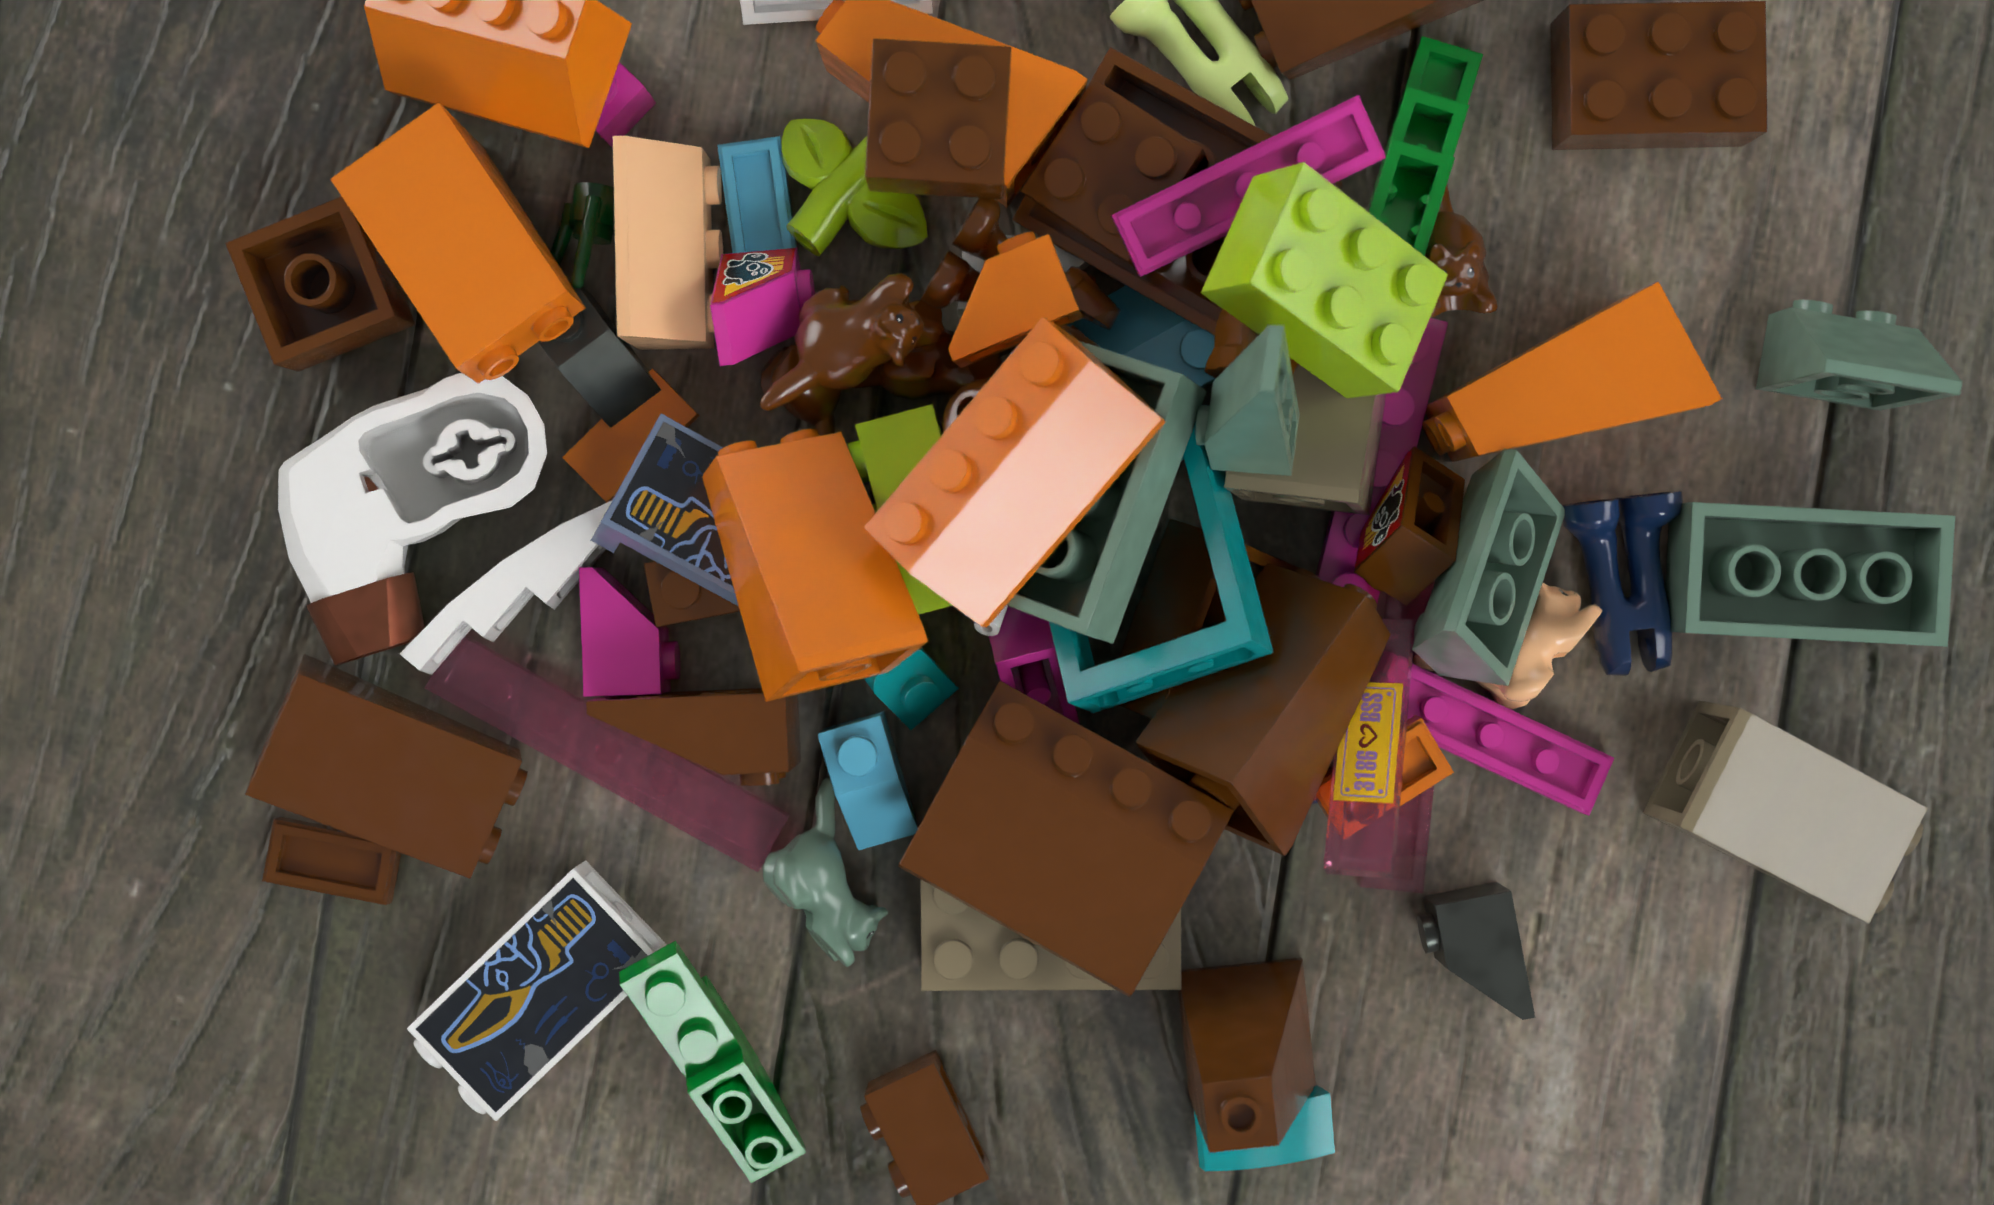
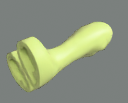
(1207, 78)

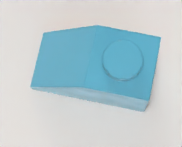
(868, 780)

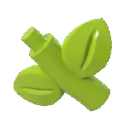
(824, 161)

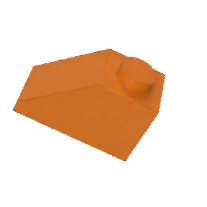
(1012, 298)

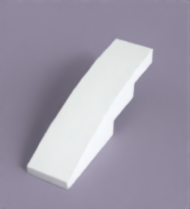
(541, 568)

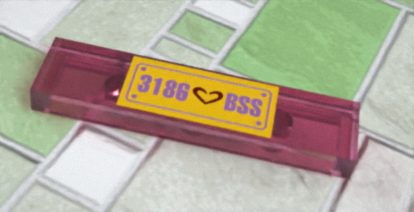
(1370, 767)

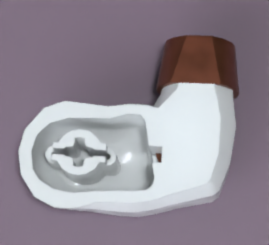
(397, 482)

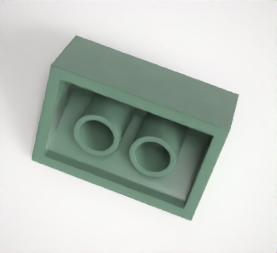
(1490, 591)

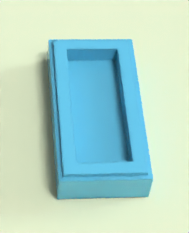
(756, 195)

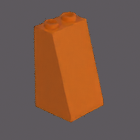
(1040, 90)
(459, 244)
(1593, 376)
(806, 573)

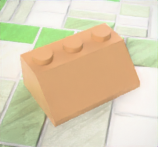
(665, 243)

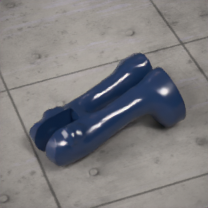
(1647, 605)

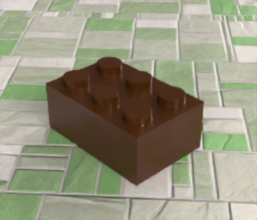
(1658, 75)

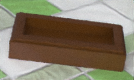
(330, 862)

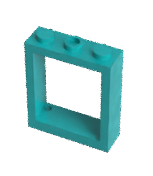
(1193, 655)

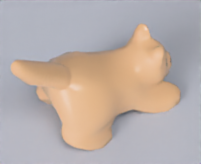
(1551, 634)

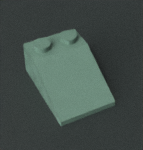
(1851, 359)

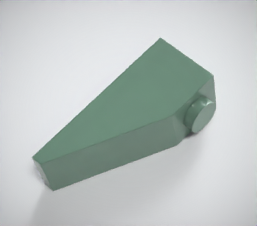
(1253, 410)

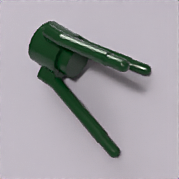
(590, 221)

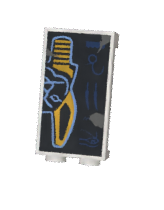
(534, 992)

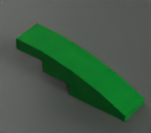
(1424, 140)

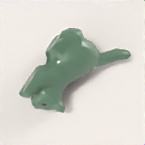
(813, 878)

